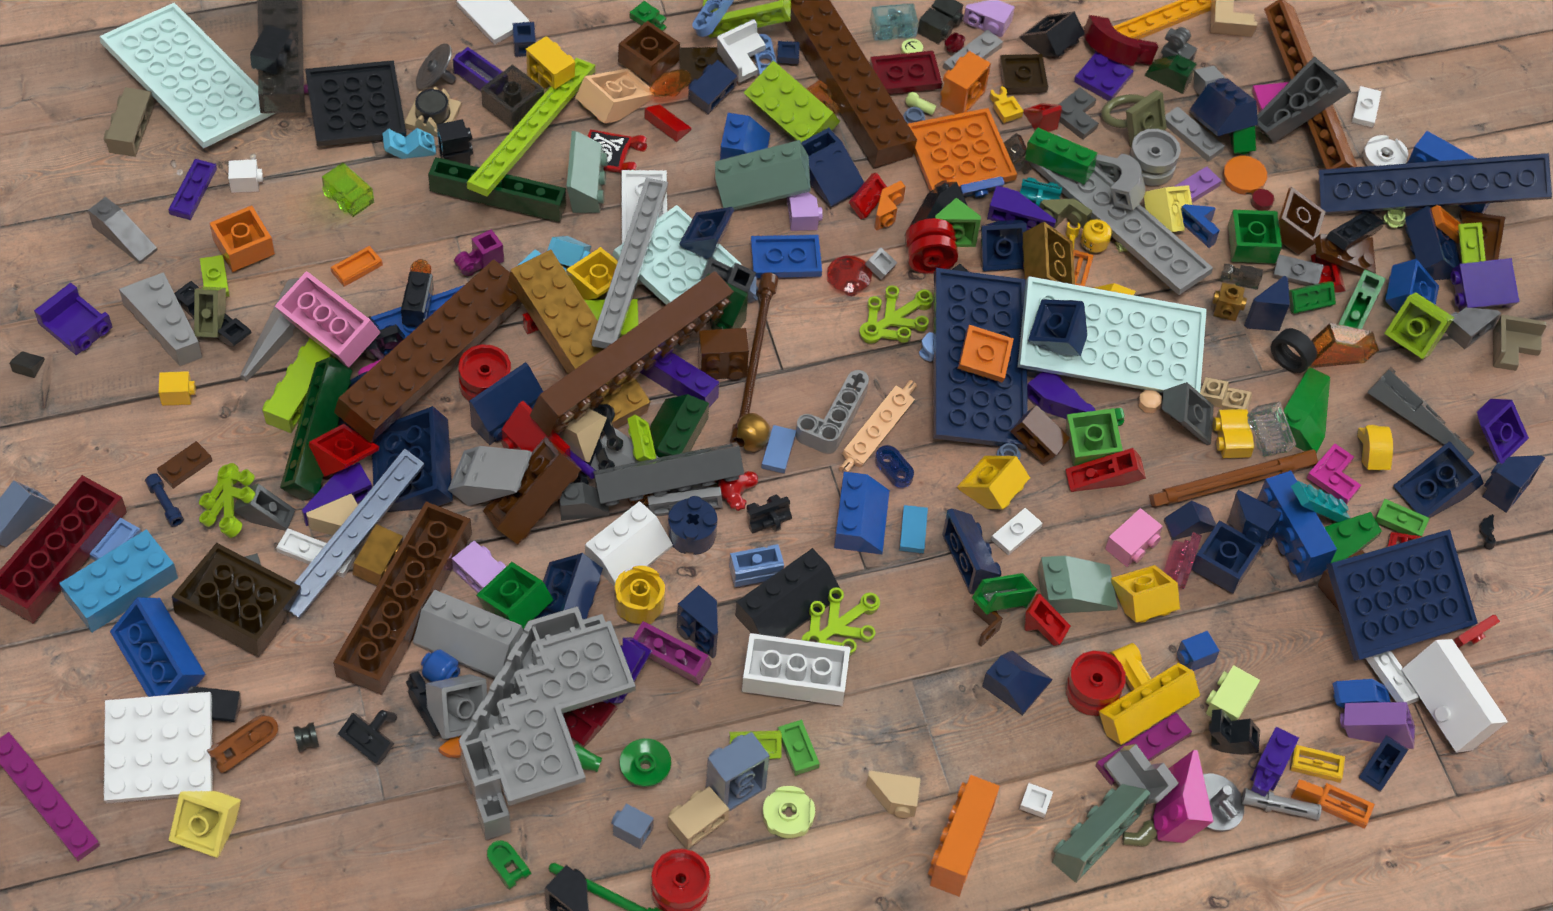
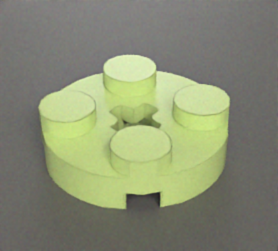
(792, 826)

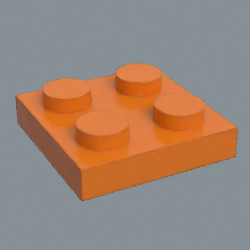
(985, 353)

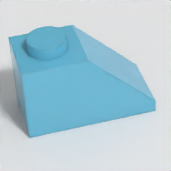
(568, 249)

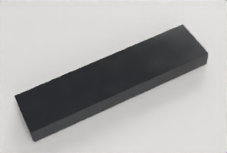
(1355, 230)

